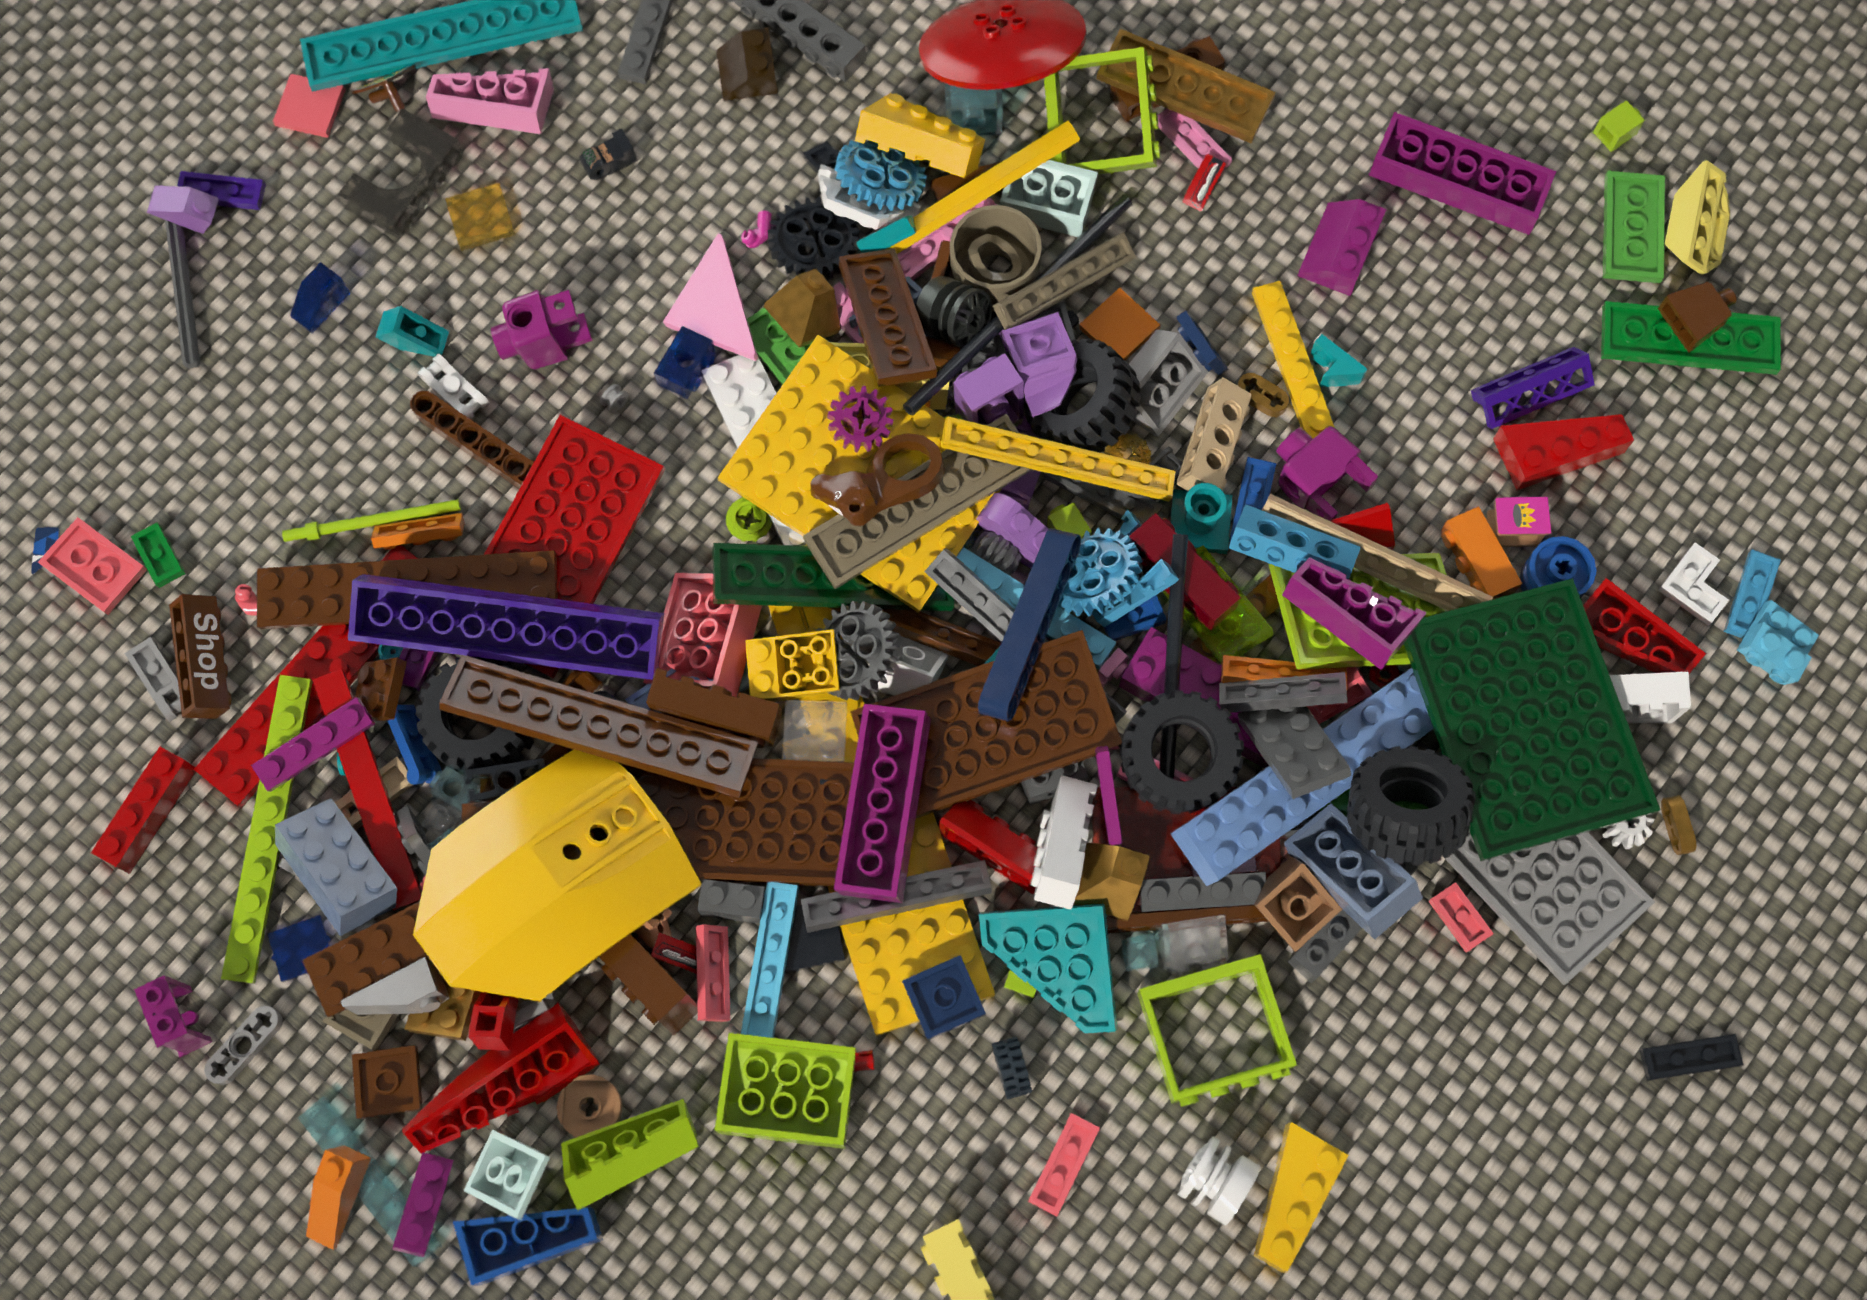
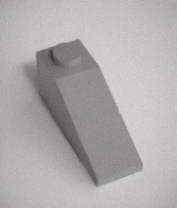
(407, 991)

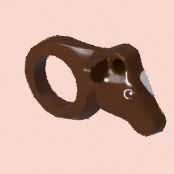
(864, 495)

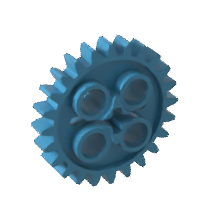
(880, 175)
(1101, 572)

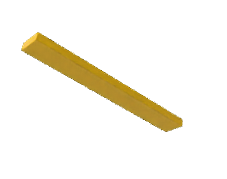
(990, 183)
(1058, 458)

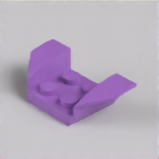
(1043, 360)

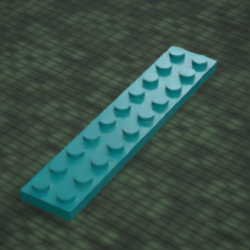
(432, 38)

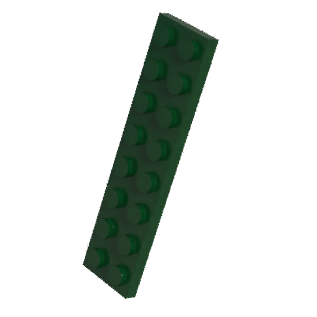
(794, 578)

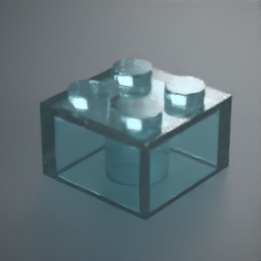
(975, 109)

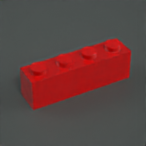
(144, 810)

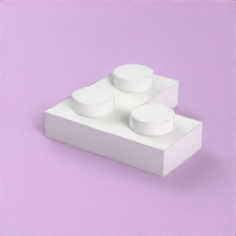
(1687, 585)

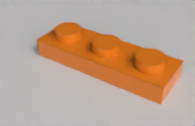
(418, 531)

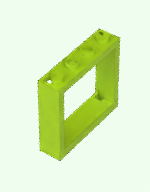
(1147, 94)
(1206, 978)

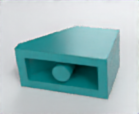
(411, 332)

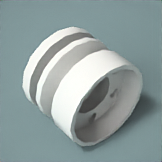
(1218, 1180)

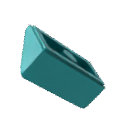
(888, 235)

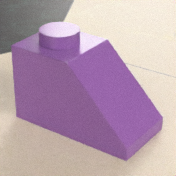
(183, 206)

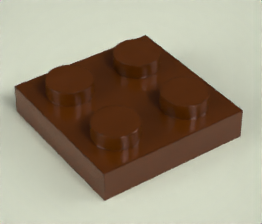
(380, 687)
(387, 1082)

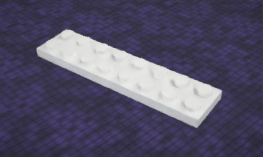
(742, 395)

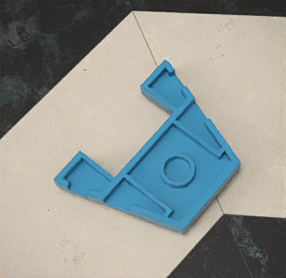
(1152, 583)

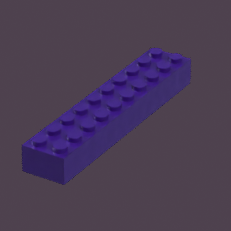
(505, 626)

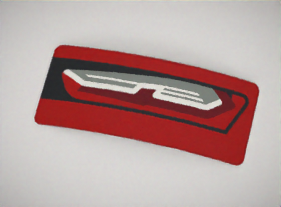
(1203, 182)
(675, 952)

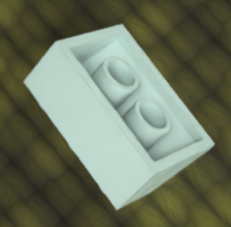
(1053, 196)

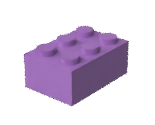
(990, 392)

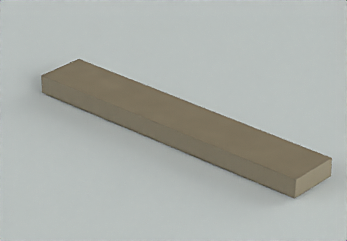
(1064, 281)

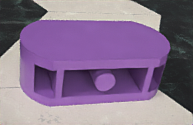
(1014, 524)

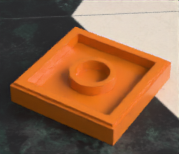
(1120, 324)

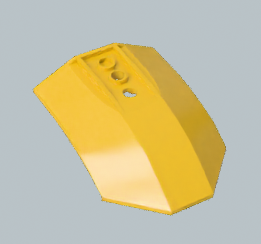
(519, 916)

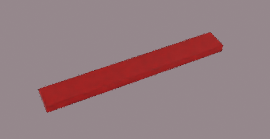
(370, 795)

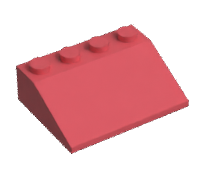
(694, 622)

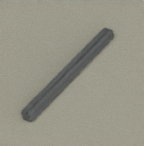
(182, 295)

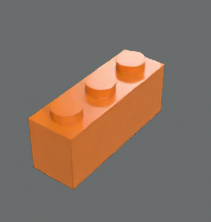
(1480, 554)

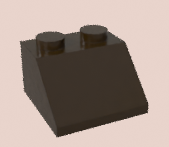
(747, 65)

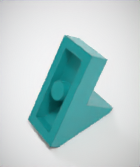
(1342, 367)

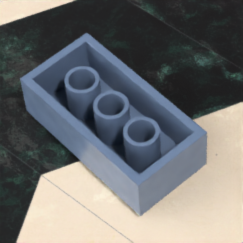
(335, 866)
(1362, 884)

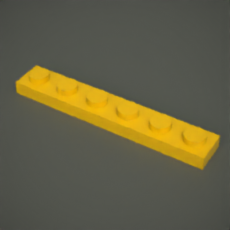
(1292, 358)

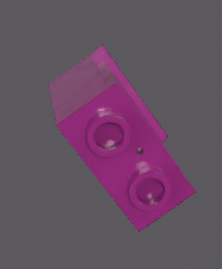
(164, 1017)

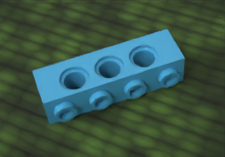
(1289, 543)

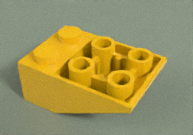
(792, 665)

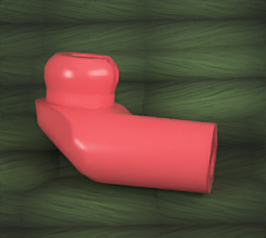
(246, 599)

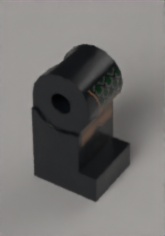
(609, 156)

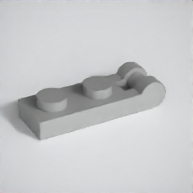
(156, 676)

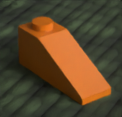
(335, 1193)

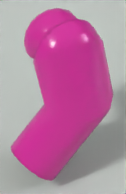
(759, 235)

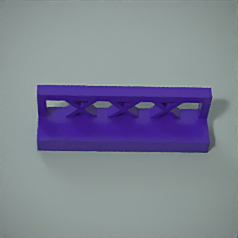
(1530, 377)

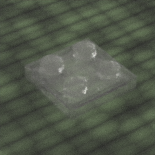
(814, 730)

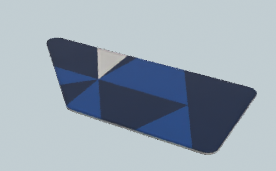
(44, 539)

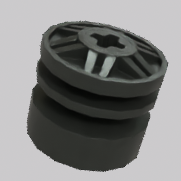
(953, 310)

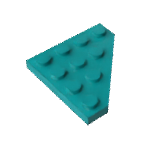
(1060, 956)

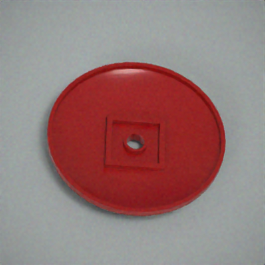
(1002, 42)

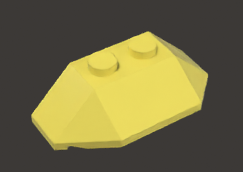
(1700, 219)

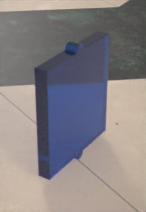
(296, 943)

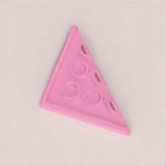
(714, 304)

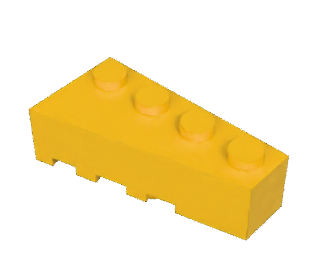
(920, 135)
(1299, 1188)

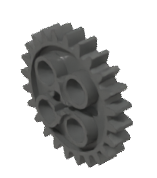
(864, 628)

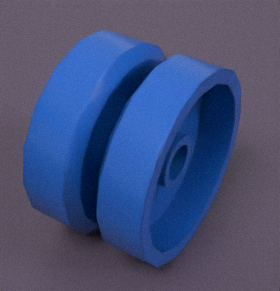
(1558, 561)

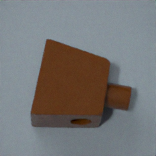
(1697, 312)

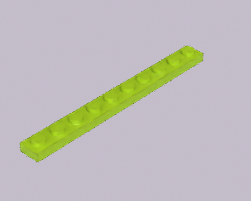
(261, 852)

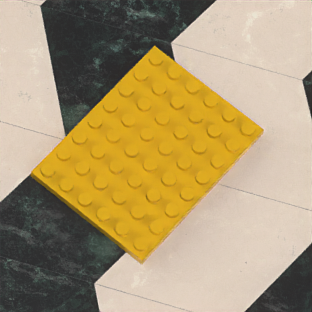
(794, 446)

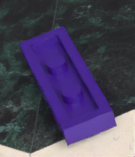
(230, 190)

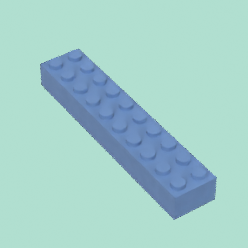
(1262, 807)

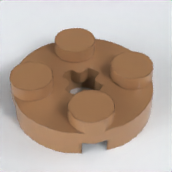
(577, 1094)

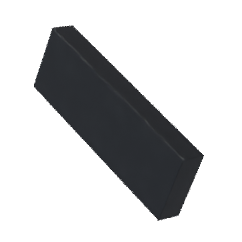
(1691, 1057)

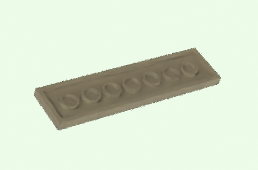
(967, 479)

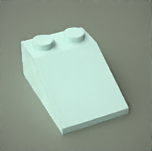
(507, 1174)

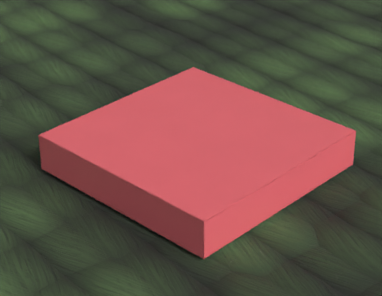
(308, 110)

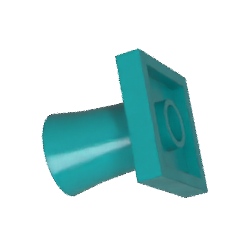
(1203, 516)

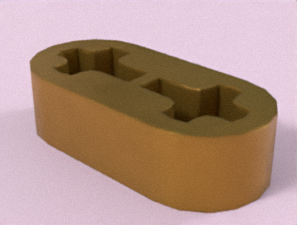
(1264, 393)
(1678, 825)

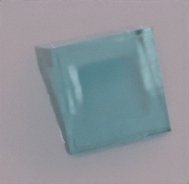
(1140, 952)

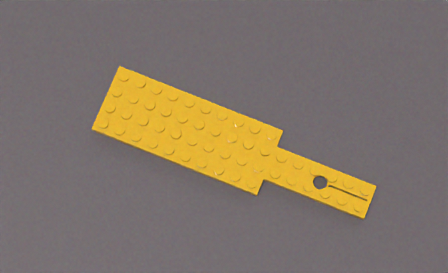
(905, 942)

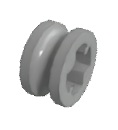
(614, 398)

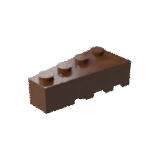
(715, 708)
(649, 983)

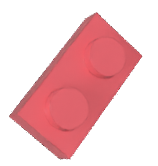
(1460, 917)

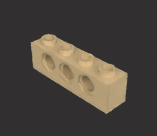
(1215, 435)

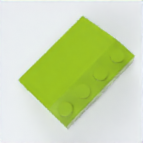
(786, 1090)

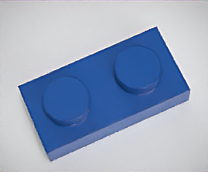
(1137, 620)

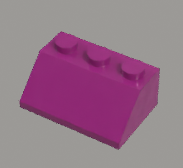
(1341, 244)

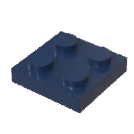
(1197, 339)
(944, 997)

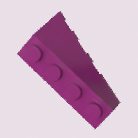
(1352, 611)

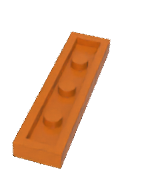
(1245, 669)

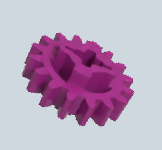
(849, 419)

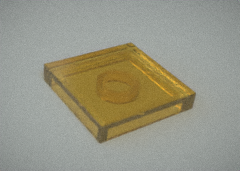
(480, 216)

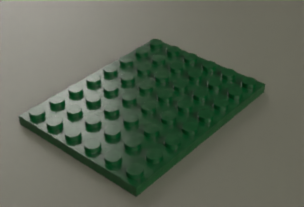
(1529, 718)

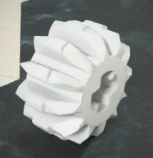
(1632, 835)

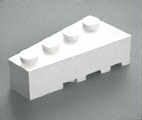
(1653, 696)
(1063, 843)

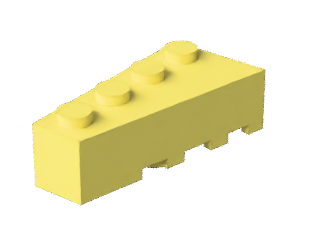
(956, 1264)

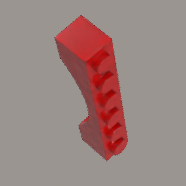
(493, 1021)

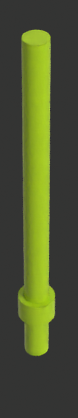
(315, 530)

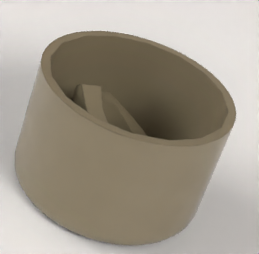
(995, 232)

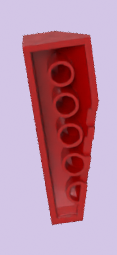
(540, 1064)

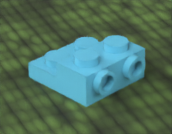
(1778, 644)

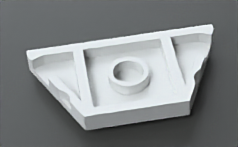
(844, 205)

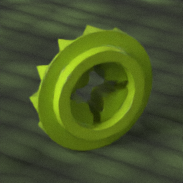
(742, 509)

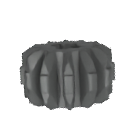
(997, 552)

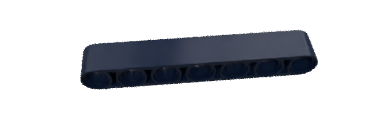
(1029, 625)

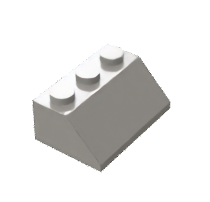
(1166, 377)

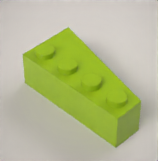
(626, 1151)

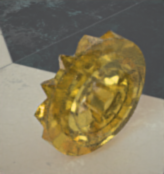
(1139, 448)

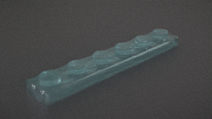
(377, 1189)

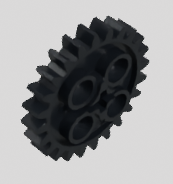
(791, 247)

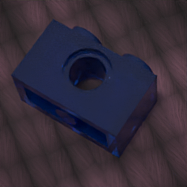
(685, 347)

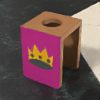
(1520, 521)

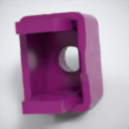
(539, 329)
(1317, 466)

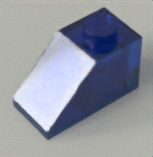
(318, 297)

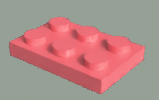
(92, 566)

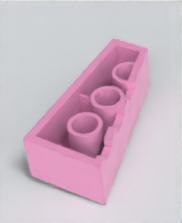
(492, 100)

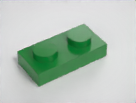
(158, 555)

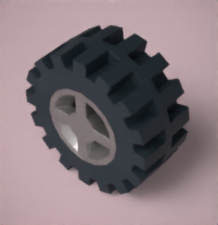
(1011, 1068)

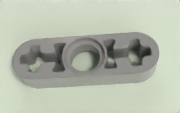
(232, 1068)

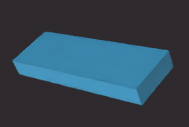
(1751, 592)

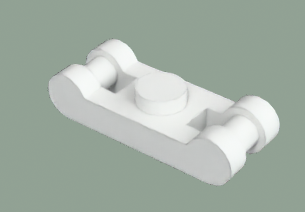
(452, 387)

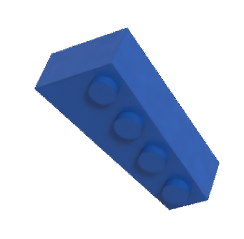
(507, 1245)

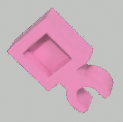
(1113, 667)

